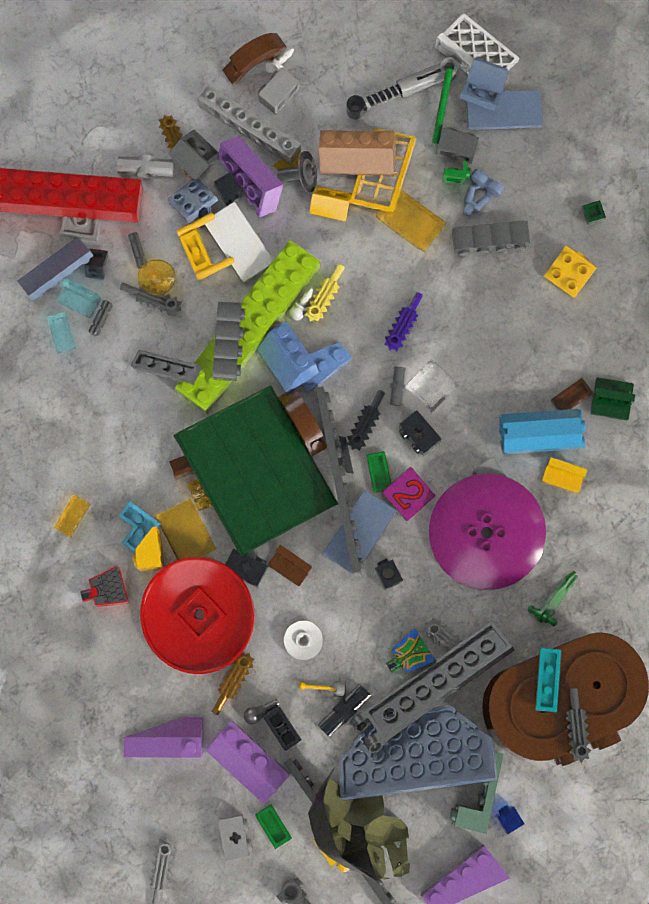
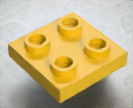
(570, 271)

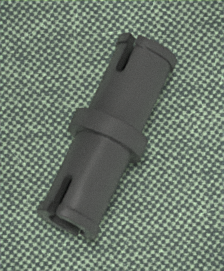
(397, 386)

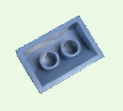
(287, 357)

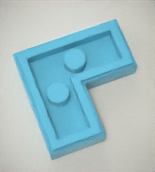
(141, 524)

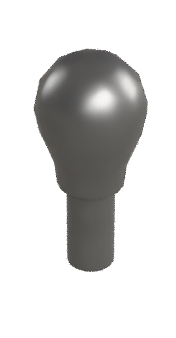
(255, 714)

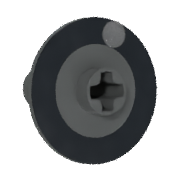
(305, 172)

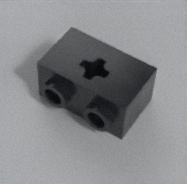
(417, 423)
(252, 576)
(282, 728)

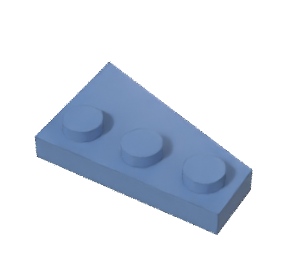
(327, 362)

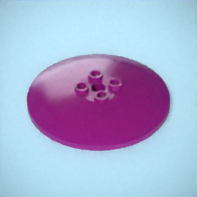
(491, 503)

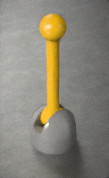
(337, 688)

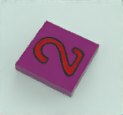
(408, 493)

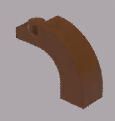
(252, 53)
(303, 421)

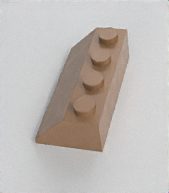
(357, 152)

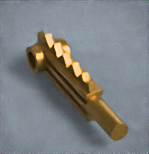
(170, 131)
(233, 681)

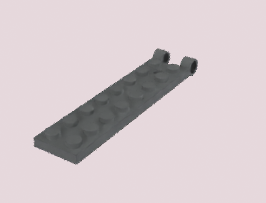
(433, 685)

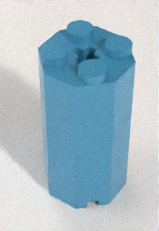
(541, 431)

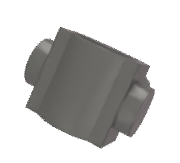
(298, 898)

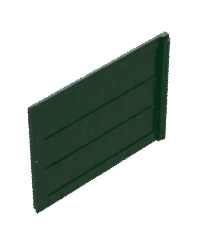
(255, 470)

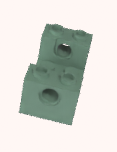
(473, 818)

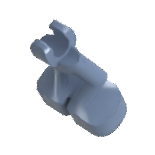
(491, 187)

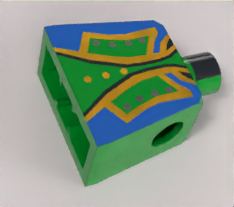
(410, 654)

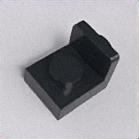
(96, 265)

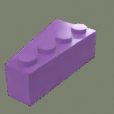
(251, 175)

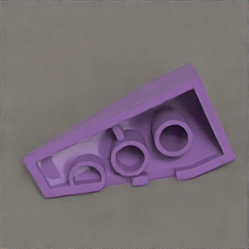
(170, 740)

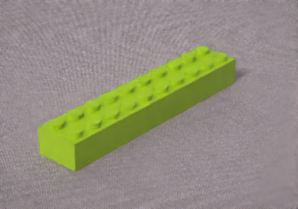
(263, 310)

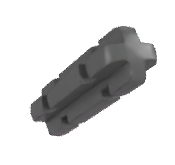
(137, 249)
(100, 318)

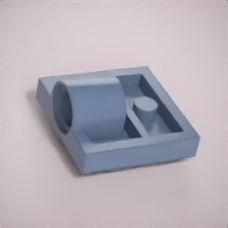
(193, 200)

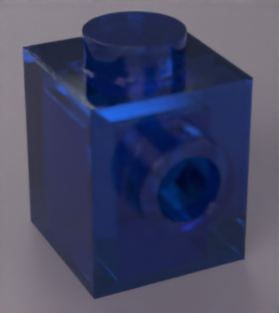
(509, 819)

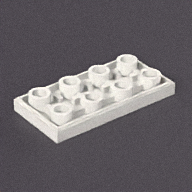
(239, 241)

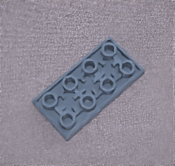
(513, 110)
(55, 268)
(371, 520)

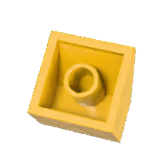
(150, 552)

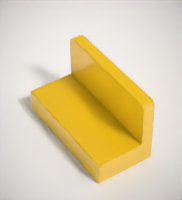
(330, 203)
(564, 475)

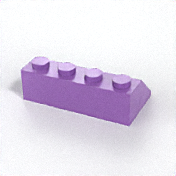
(248, 762)

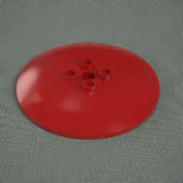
(171, 621)

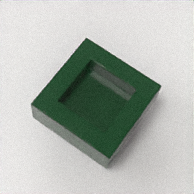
(593, 212)

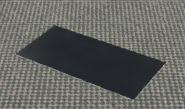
(345, 454)

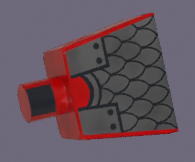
(106, 589)

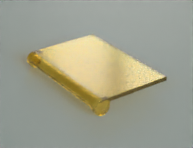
(185, 531)

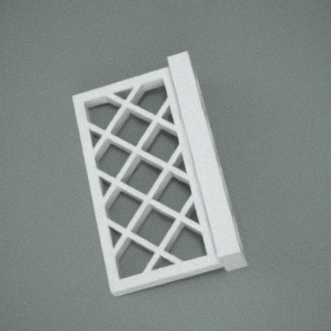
(451, 49)

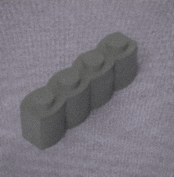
(490, 237)
(227, 341)

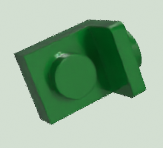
(456, 176)

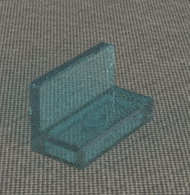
(79, 298)

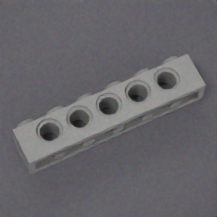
(249, 125)

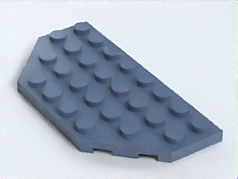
(428, 754)

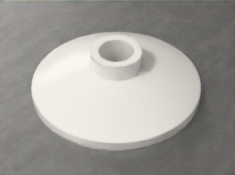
(296, 632)

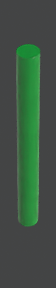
(442, 106)

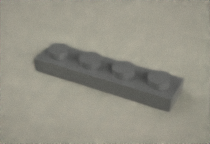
(166, 367)

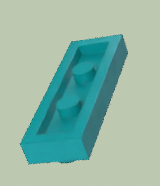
(548, 680)

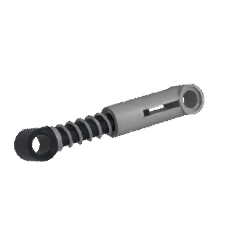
(403, 88)

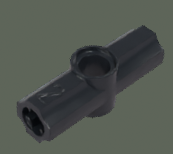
(344, 710)

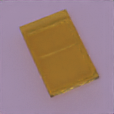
(413, 222)

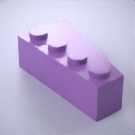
(466, 879)

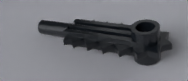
(366, 421)

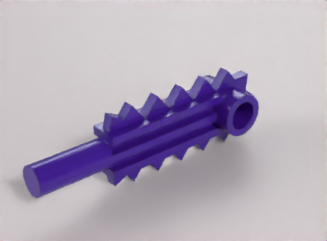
(403, 323)

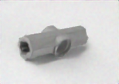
(145, 166)

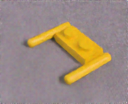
(196, 249)

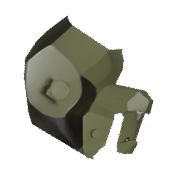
(356, 830)

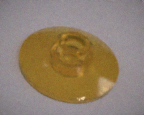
(156, 269)

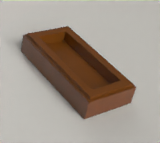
(572, 395)

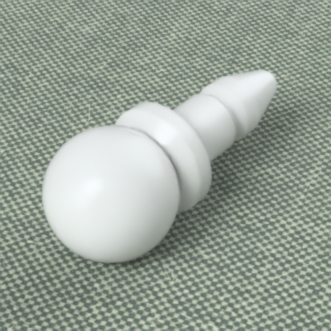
(276, 64)
(297, 311)

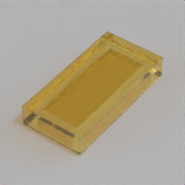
(72, 516)

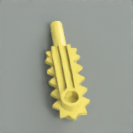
(329, 287)

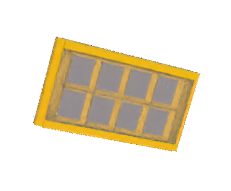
(382, 191)

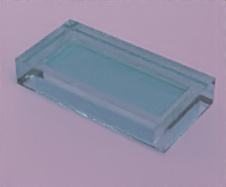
(61, 332)

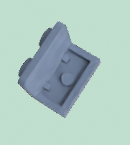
(484, 84)

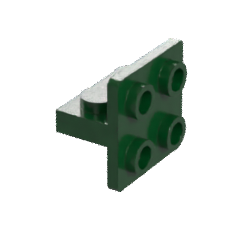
(612, 399)

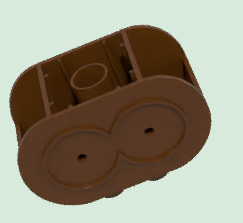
(610, 690)

